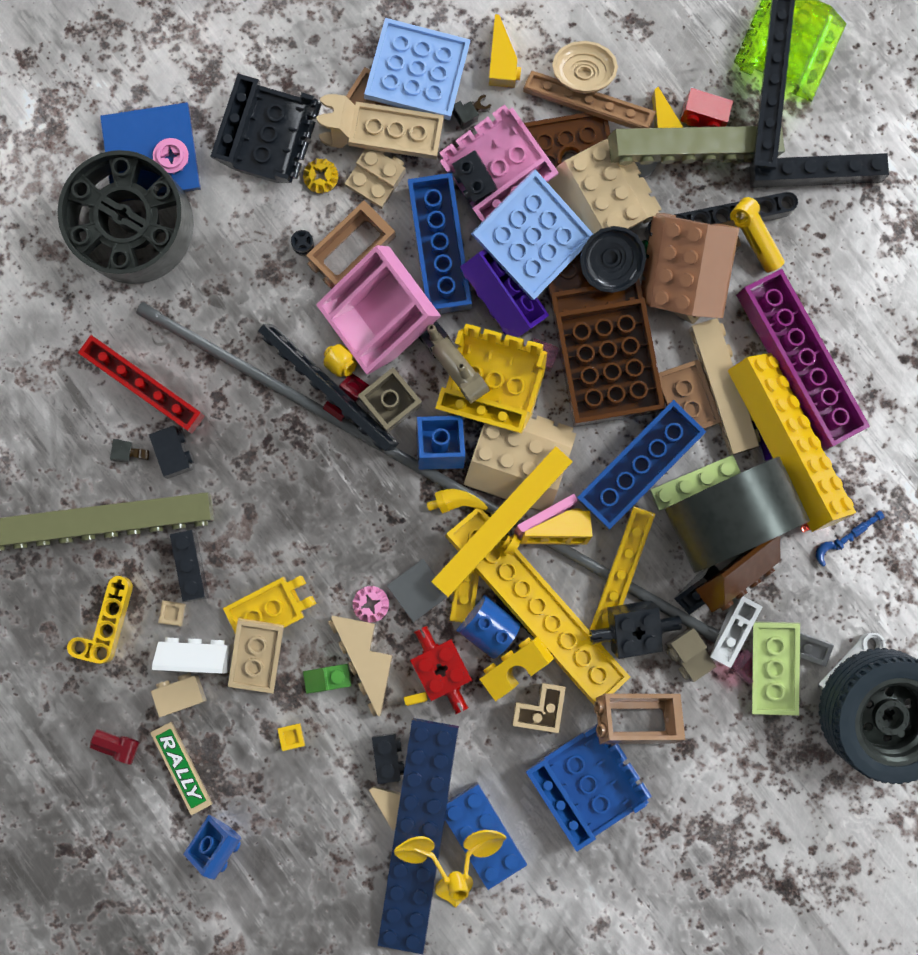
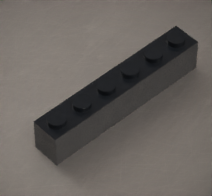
(822, 171)

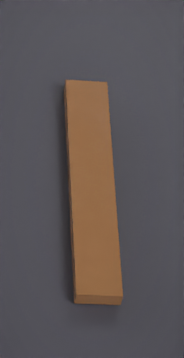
(590, 103)

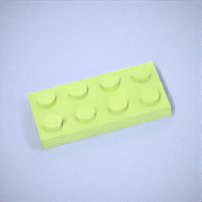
(776, 668)

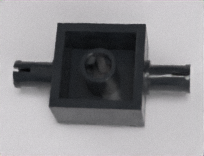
(622, 631)

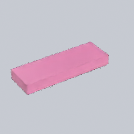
(551, 512)

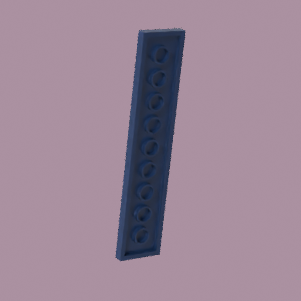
(419, 814)

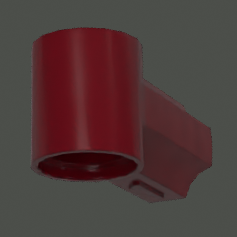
(121, 748)

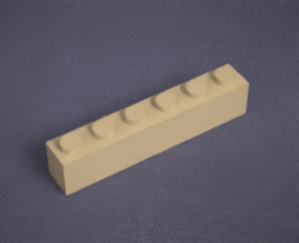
(715, 361)

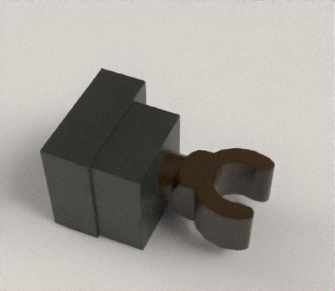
(467, 113)
(123, 450)

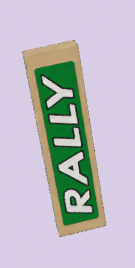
(181, 768)

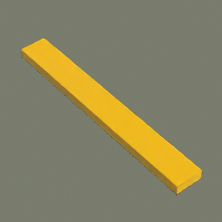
(502, 521)

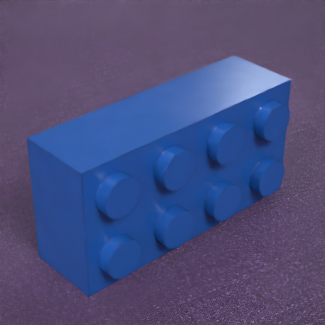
(472, 813)

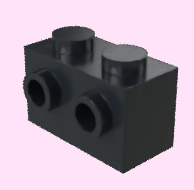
(475, 177)
(387, 758)

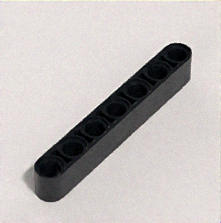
(708, 215)

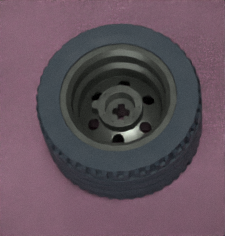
(846, 711)

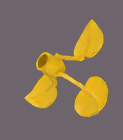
(456, 885)

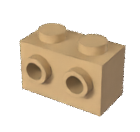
(178, 695)

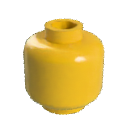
(339, 360)

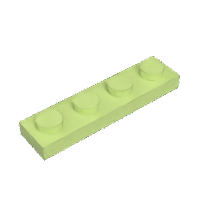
(694, 482)

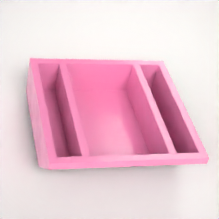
(378, 309)

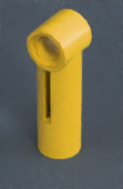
(748, 219)

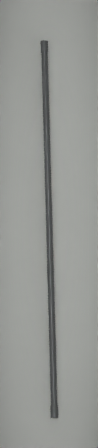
(156, 317)

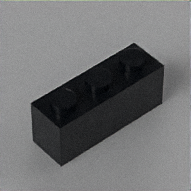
(189, 566)

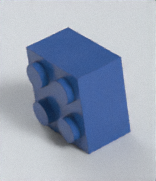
(440, 442)

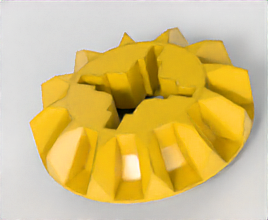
(320, 185)

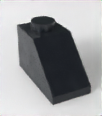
(688, 596)

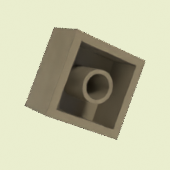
(390, 400)

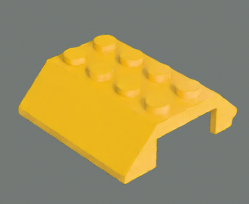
(510, 372)

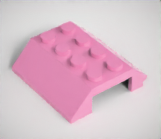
(506, 152)

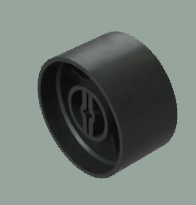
(81, 191)
(737, 514)

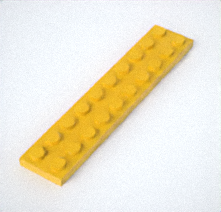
(543, 614)

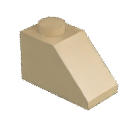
(388, 803)

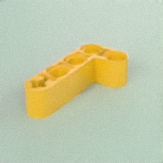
(105, 618)

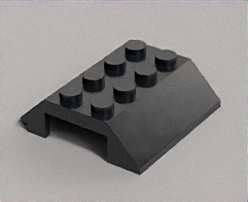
(265, 131)

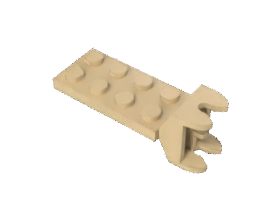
(380, 127)

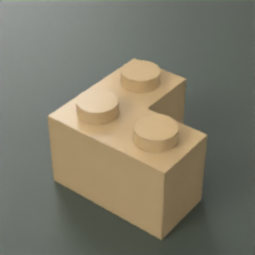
(545, 715)

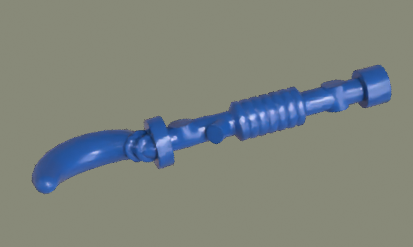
(839, 544)

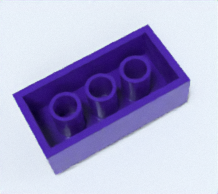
(502, 296)

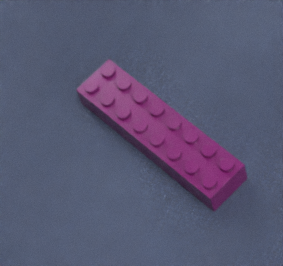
(802, 358)

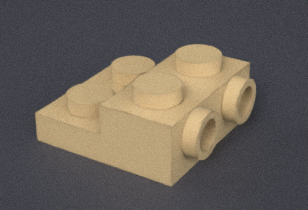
(376, 176)

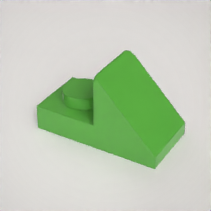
(327, 678)

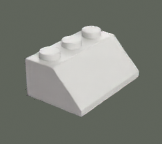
(192, 656)

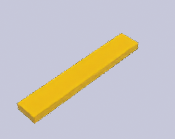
(623, 565)

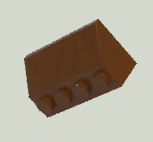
(740, 574)

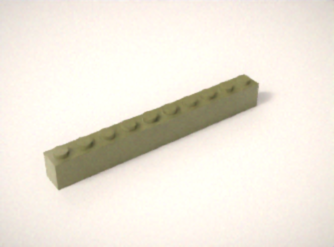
(106, 520)

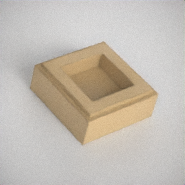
(172, 613)

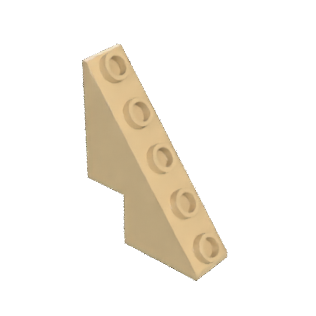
(370, 666)

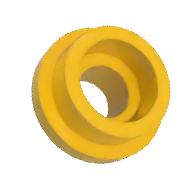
(510, 544)

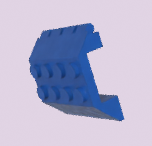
(588, 786)

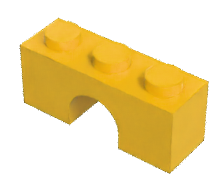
(500, 678)

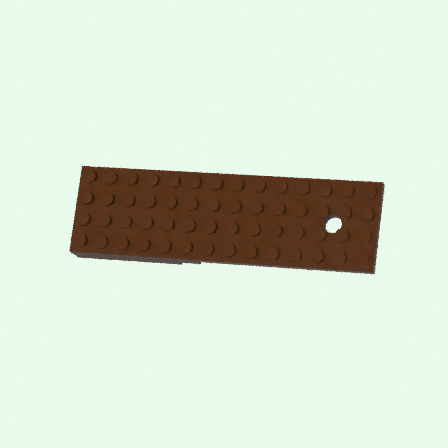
(599, 333)

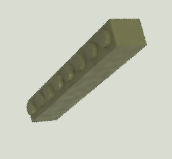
(684, 144)

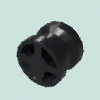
(299, 239)

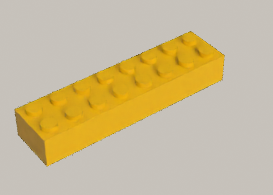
(791, 437)

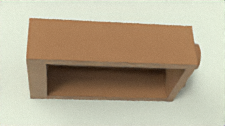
(340, 233)
(668, 703)

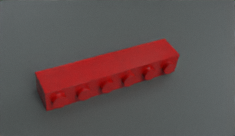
(141, 384)

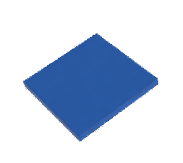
(143, 130)

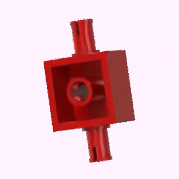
(427, 663)

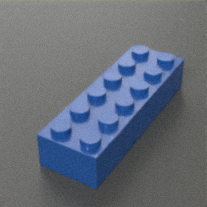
(439, 242)
(641, 464)

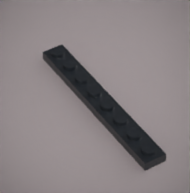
(773, 84)
(333, 392)

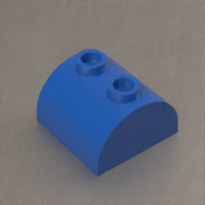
(489, 627)
(212, 847)

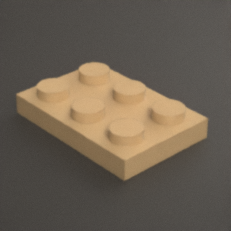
(255, 655)

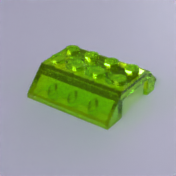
(812, 44)

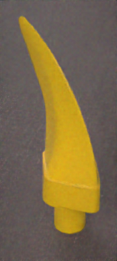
(454, 498)

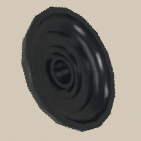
(613, 259)

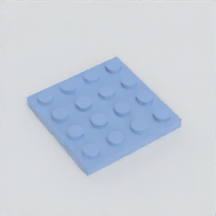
(417, 68)
(532, 234)

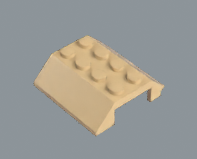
(604, 191)
(508, 457)

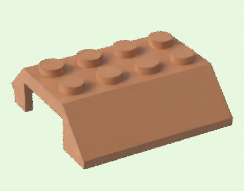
(688, 266)

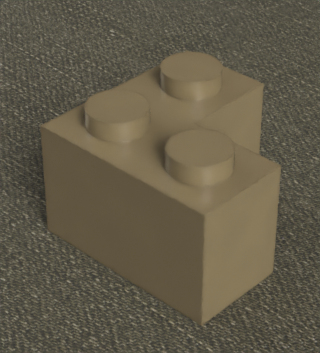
(690, 654)

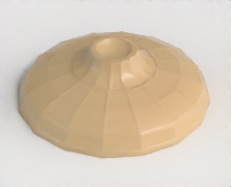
(585, 66)

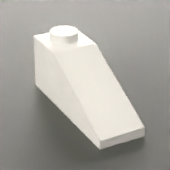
(735, 630)

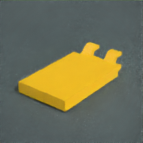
(271, 604)

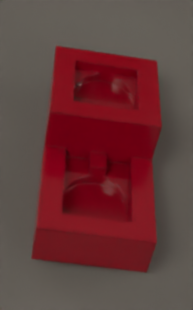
(352, 387)

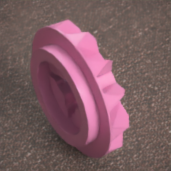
(178, 148)
(381, 607)

